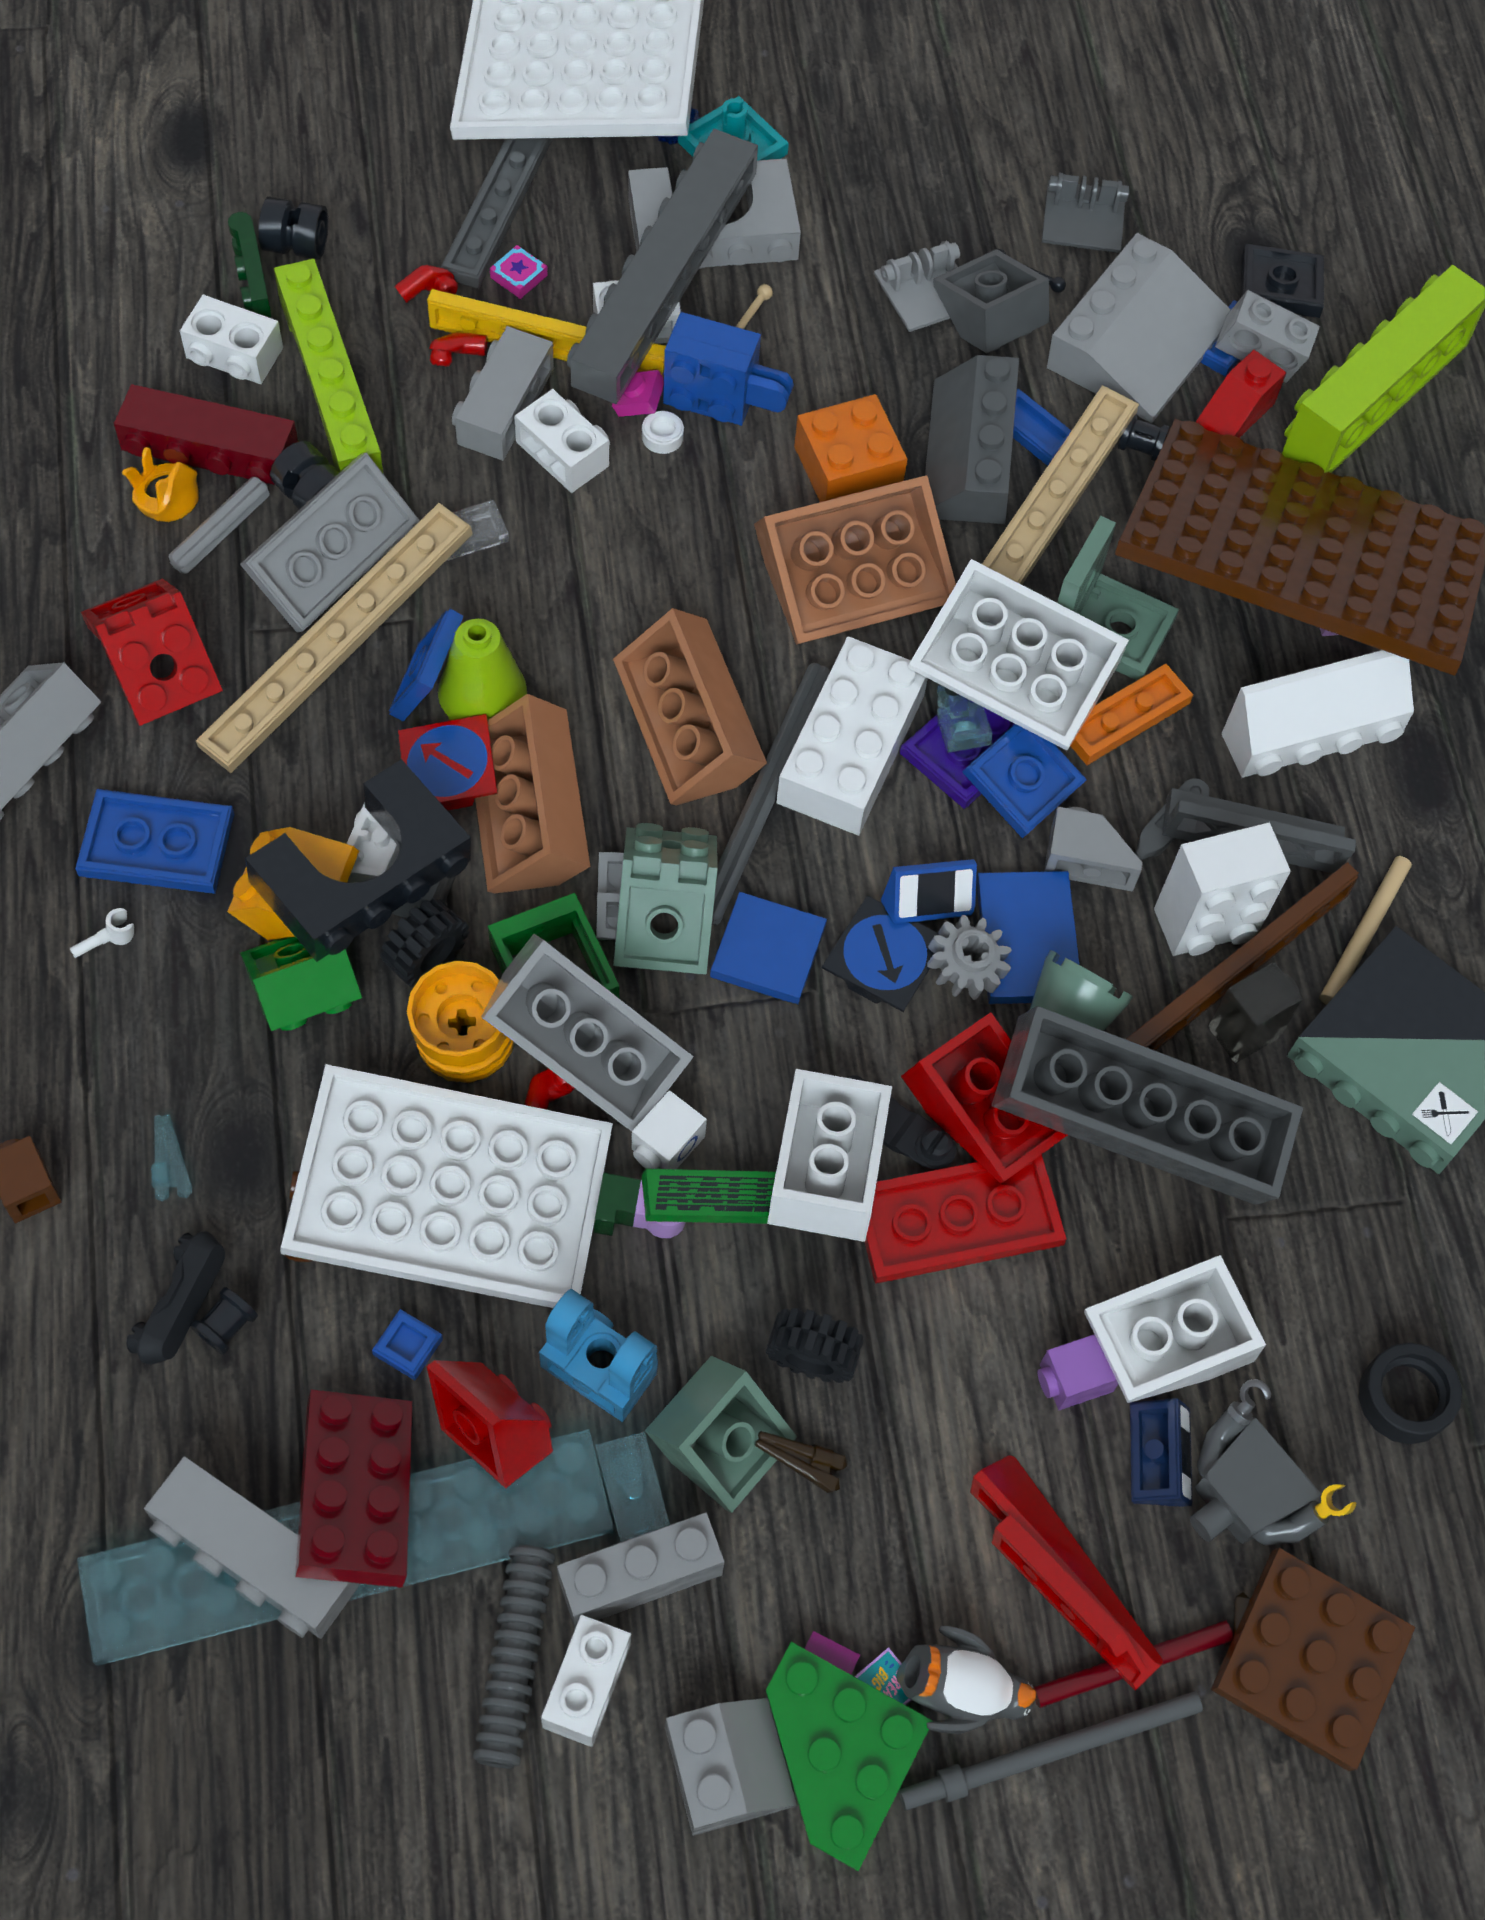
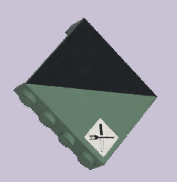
(1404, 1049)

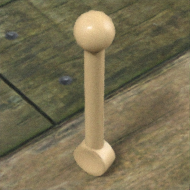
(764, 293)

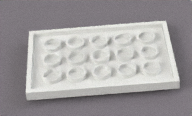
(447, 1188)

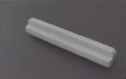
(219, 525)

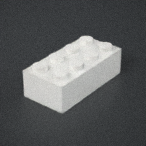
(851, 736)

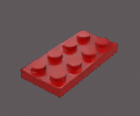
(959, 1219)

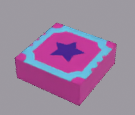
(518, 271)

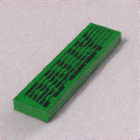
(707, 1195)

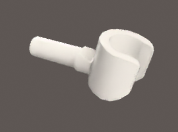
(118, 936)

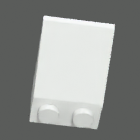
(1176, 1331)

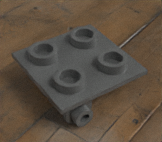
(1084, 213)

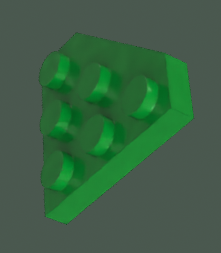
(842, 1750)

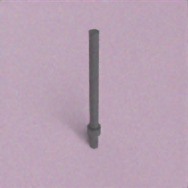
(954, 1782)

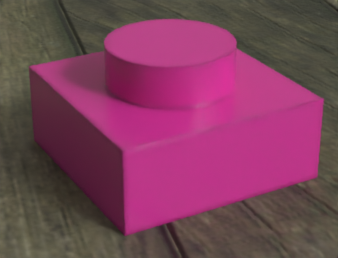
(641, 394)

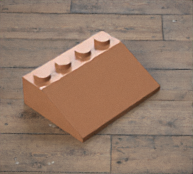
(857, 559)

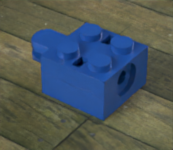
(718, 371)

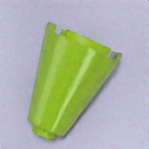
(479, 673)

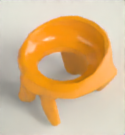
(175, 494)

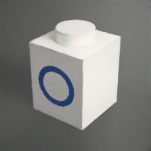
(668, 1134)

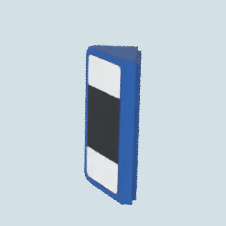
(931, 891)

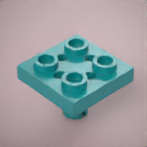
(741, 121)

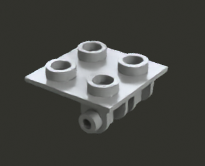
(911, 287)

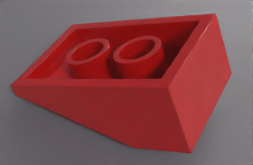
(958, 1093)

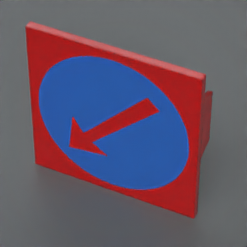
(452, 759)

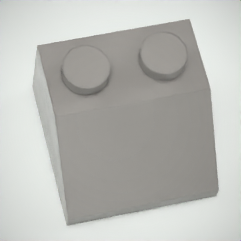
(729, 1764)

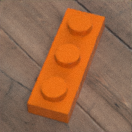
(1130, 713)

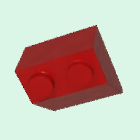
(489, 1419)

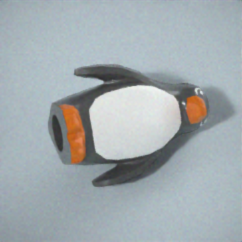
(963, 1683)

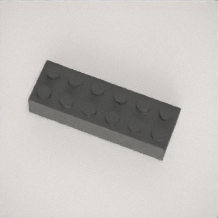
(1147, 1106)

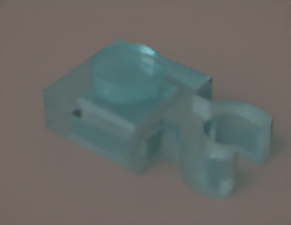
(961, 722)

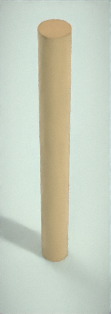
(1367, 928)

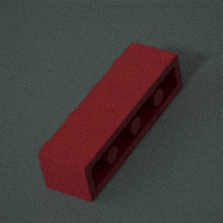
(202, 433)

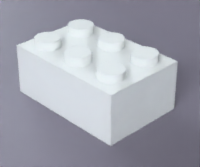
(1221, 889)
(830, 1155)

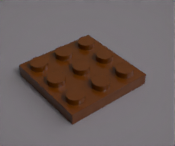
(1313, 1659)

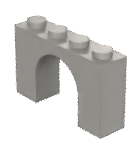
(762, 235)

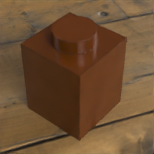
(25, 1180)

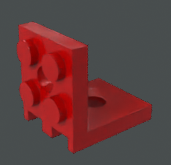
(140, 628)

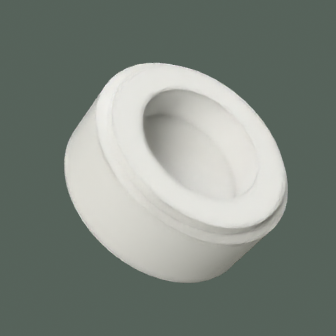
(662, 432)

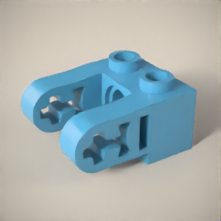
(578, 1331)

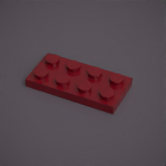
(355, 1489)

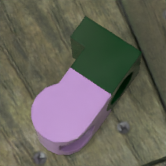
(623, 1204)

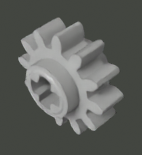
(977, 945)

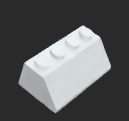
(1319, 713)

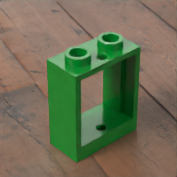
(549, 923)

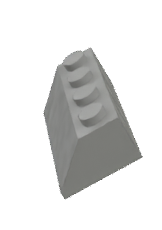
(35, 721)
(584, 1033)

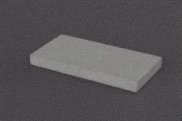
(330, 542)

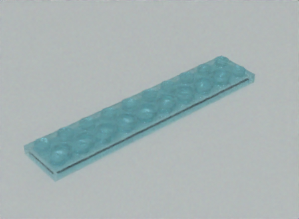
(458, 1521)

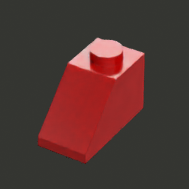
(1243, 396)

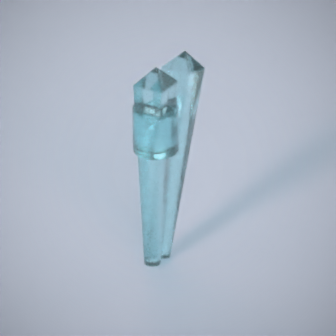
(169, 1164)

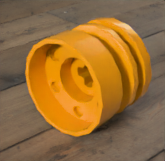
(437, 1010)

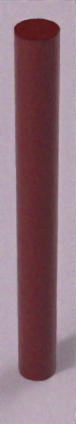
(1104, 1674)

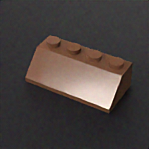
(688, 708)
(535, 822)

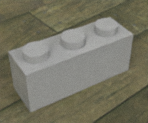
(506, 385)
(641, 1569)

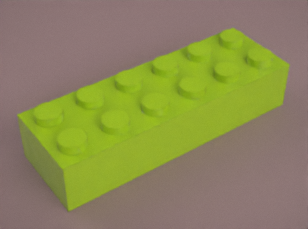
(1385, 370)

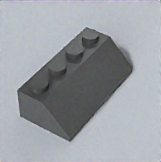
(973, 439)

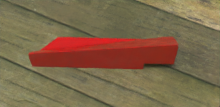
(1060, 1570)

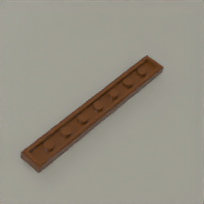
(1246, 959)

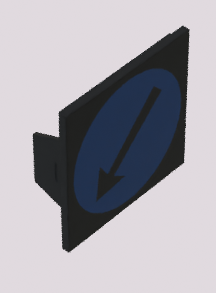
(881, 957)

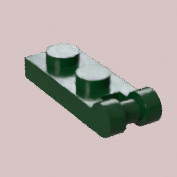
(248, 263)

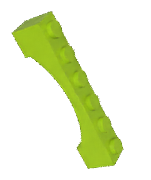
(326, 363)

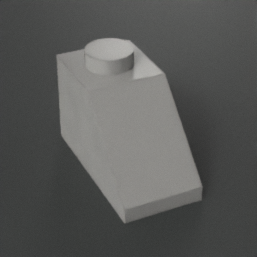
(1090, 850)

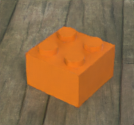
(849, 448)

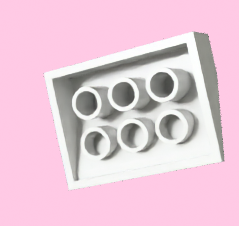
(1019, 654)

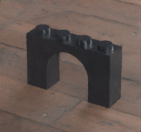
(332, 912)

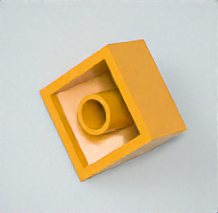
(326, 855)

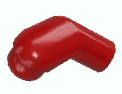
(426, 278)
(456, 342)
(546, 1088)

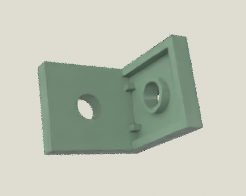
(1111, 601)
(670, 876)

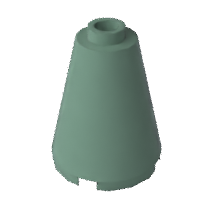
(1077, 993)

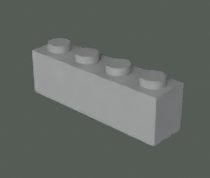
(245, 1544)

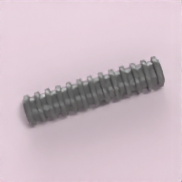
(514, 1657)

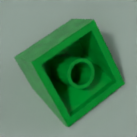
(295, 985)

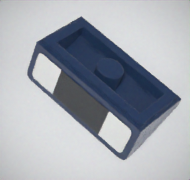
(1161, 1453)

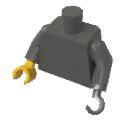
(1255, 1484)

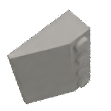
(1139, 328)

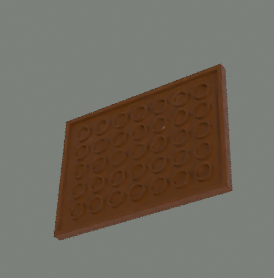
(1309, 545)

